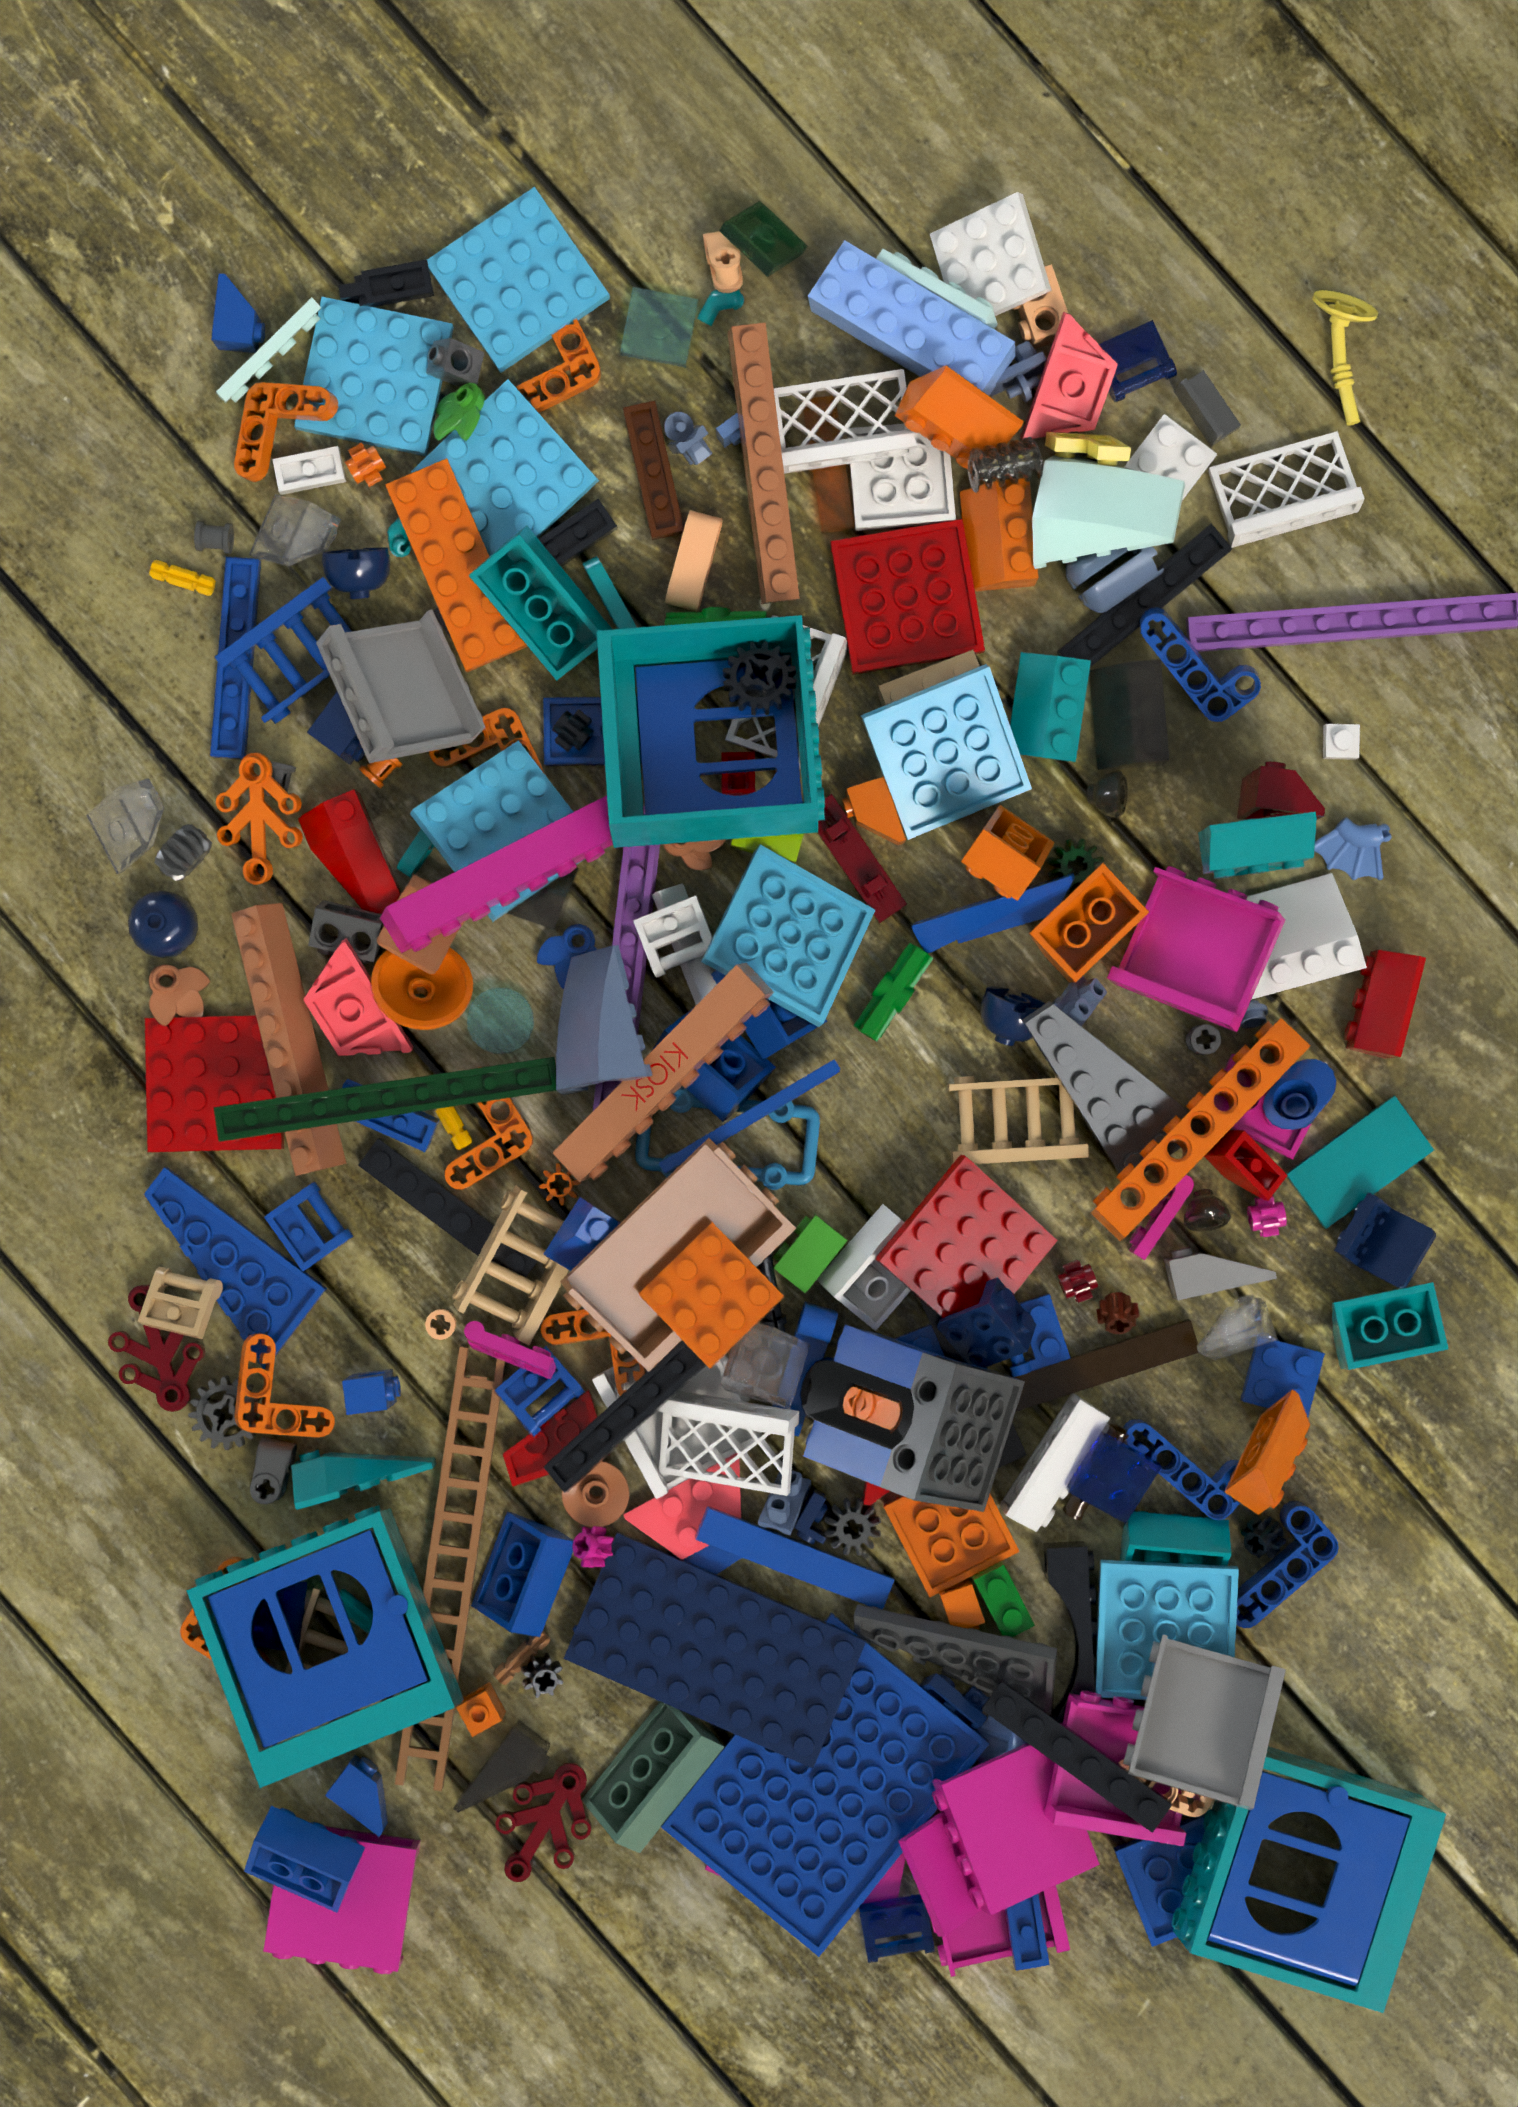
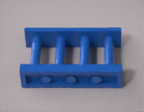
(264, 637)

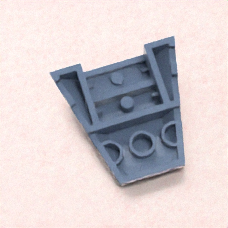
(597, 1025)

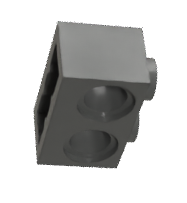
(348, 922)

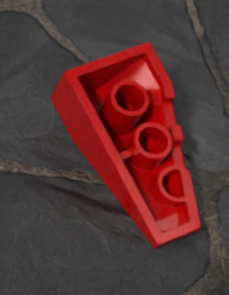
(349, 847)

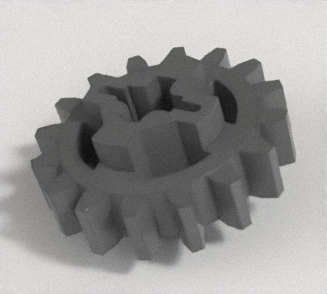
(209, 1407)

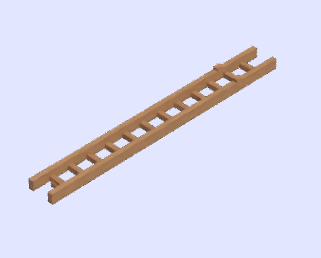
(470, 1553)

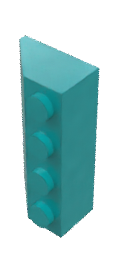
(540, 602)

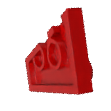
(529, 1455)

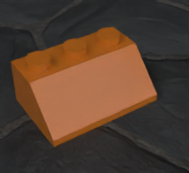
(955, 414)
(999, 535)
(1087, 923)
(1270, 1455)

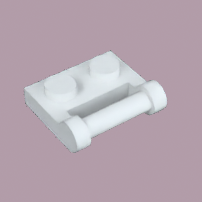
(671, 926)

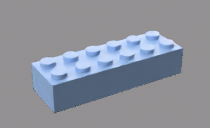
(907, 320)

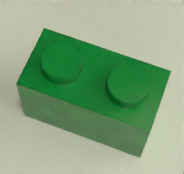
(1003, 1600)

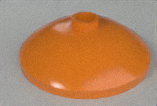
(446, 991)

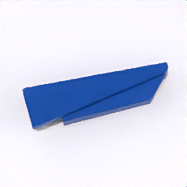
(991, 915)

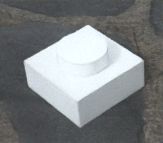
(1341, 741)

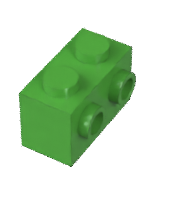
(809, 1252)

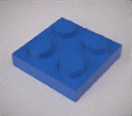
(1279, 1369)

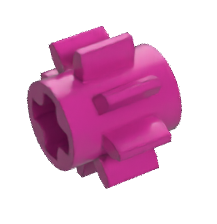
(1266, 1217)
(592, 1546)

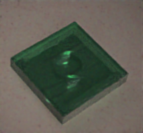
(763, 238)

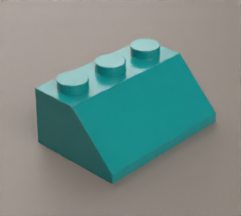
(1049, 705)
(1258, 844)
(1388, 1326)
(1175, 1539)

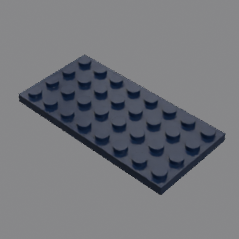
(715, 1649)

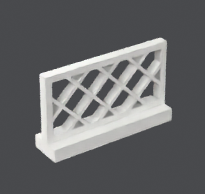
(849, 450)
(1300, 512)
(825, 676)
(737, 1415)

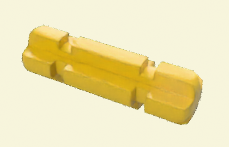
(182, 577)
(454, 1126)

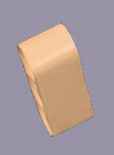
(693, 561)

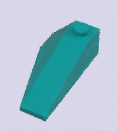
(331, 1474)

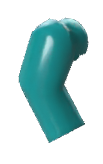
(717, 302)
(398, 540)

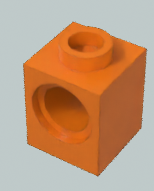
(962, 1605)
(481, 1709)

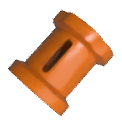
(379, 771)

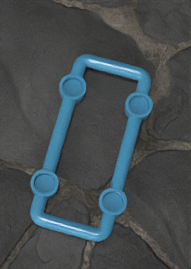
(772, 1175)

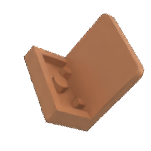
(428, 958)

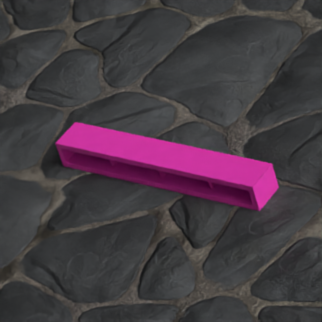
(499, 877)

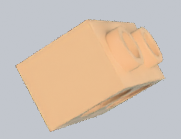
(1048, 306)

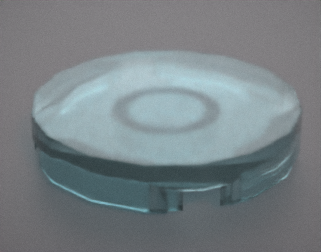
(500, 1020)

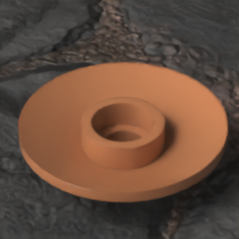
(601, 1509)

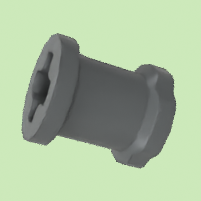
(214, 537)
(282, 775)
(1207, 1030)

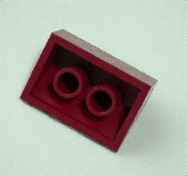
(1276, 792)

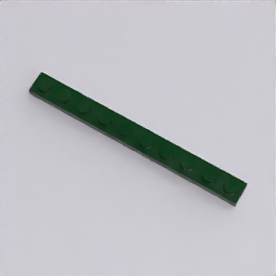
(385, 1099)

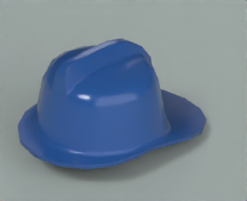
(1300, 1094)

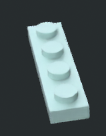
(951, 292)
(280, 342)

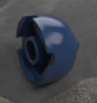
(357, 570)
(163, 924)
(1003, 1014)

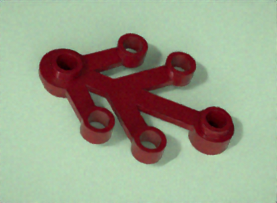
(160, 1356)
(548, 1817)

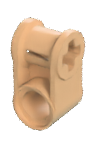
(723, 262)

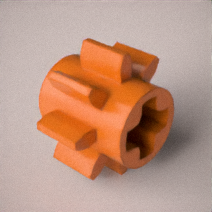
(365, 464)
(555, 1191)

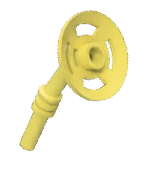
(1342, 312)

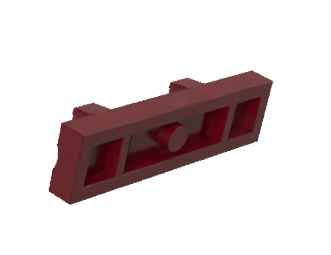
(858, 862)

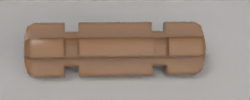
(520, 1657)

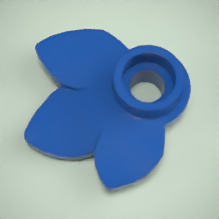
(560, 949)

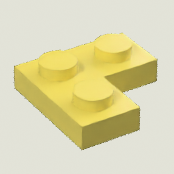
(1100, 447)

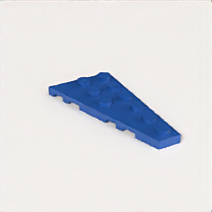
(260, 1285)

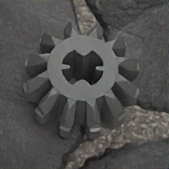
(183, 852)
(860, 1517)

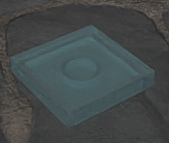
(659, 327)

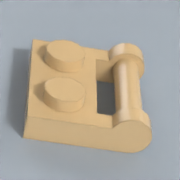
(175, 1312)

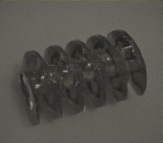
(1004, 461)

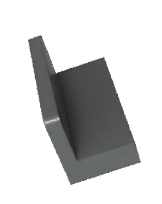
(1207, 408)

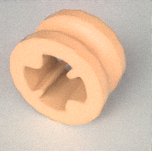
(432, 1331)

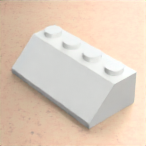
(1054, 1463)

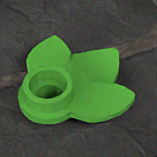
(459, 411)

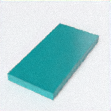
(1359, 1161)

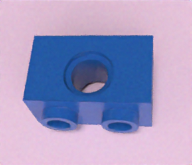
(370, 1391)

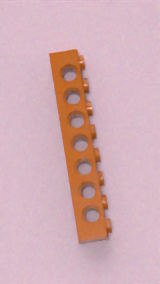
(1287, 1049)

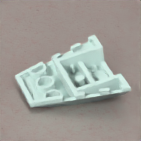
(1101, 509)

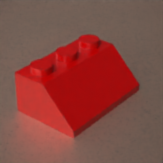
(1384, 1003)

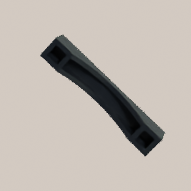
(1068, 1573)

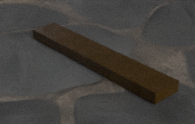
(1108, 1363)

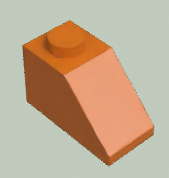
(874, 810)

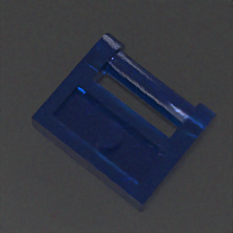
(1134, 349)
(896, 1918)

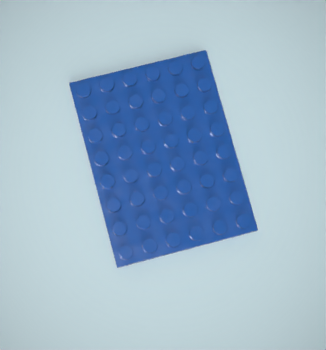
(824, 1836)

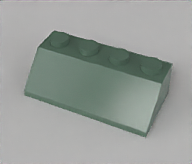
(651, 1775)

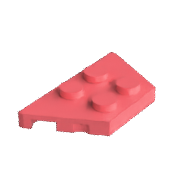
(1071, 384)
(347, 1011)
(677, 1515)

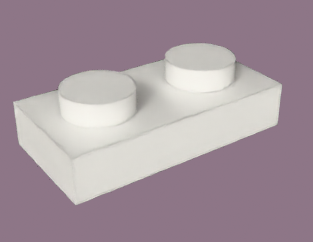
(309, 470)

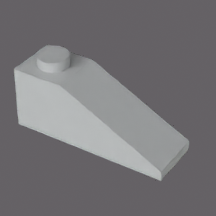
(1200, 1274)

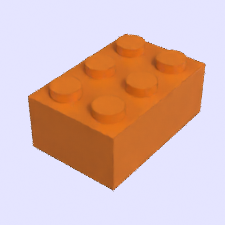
(1007, 853)

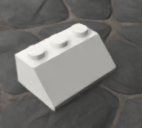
(860, 1279)

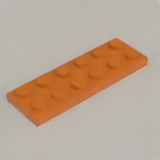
(447, 552)

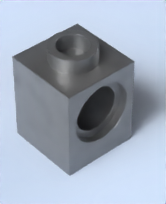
(466, 362)

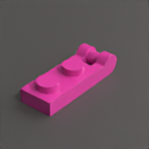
(1161, 1216)
(509, 1350)

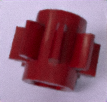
(1077, 1281)

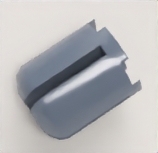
(1116, 585)

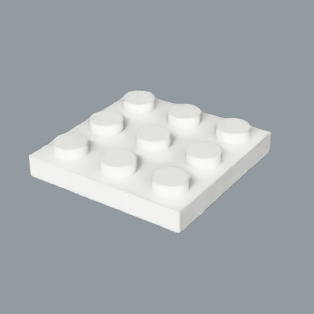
(993, 255)
(902, 488)

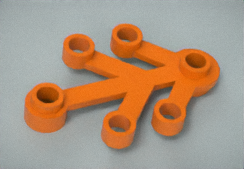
(258, 813)

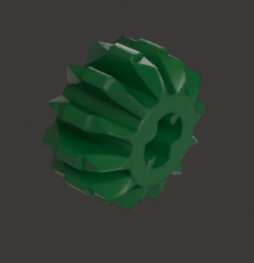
(1068, 856)

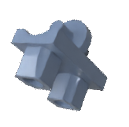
(1022, 376)
(687, 438)
(1080, 999)
(783, 1511)

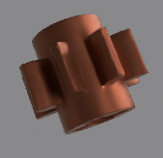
(1117, 1313)

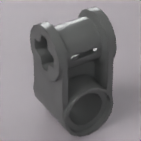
(274, 1464)

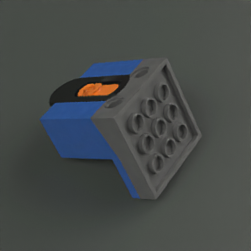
(909, 1419)

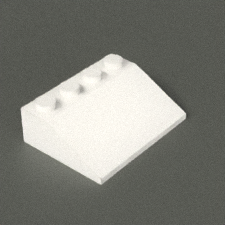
(1315, 939)

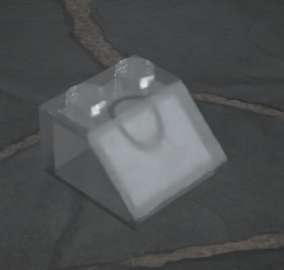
(766, 1366)

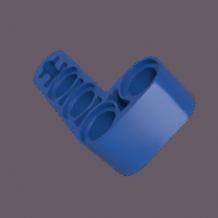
(1193, 661)
(814, 1327)
(1180, 1466)
(1277, 1568)

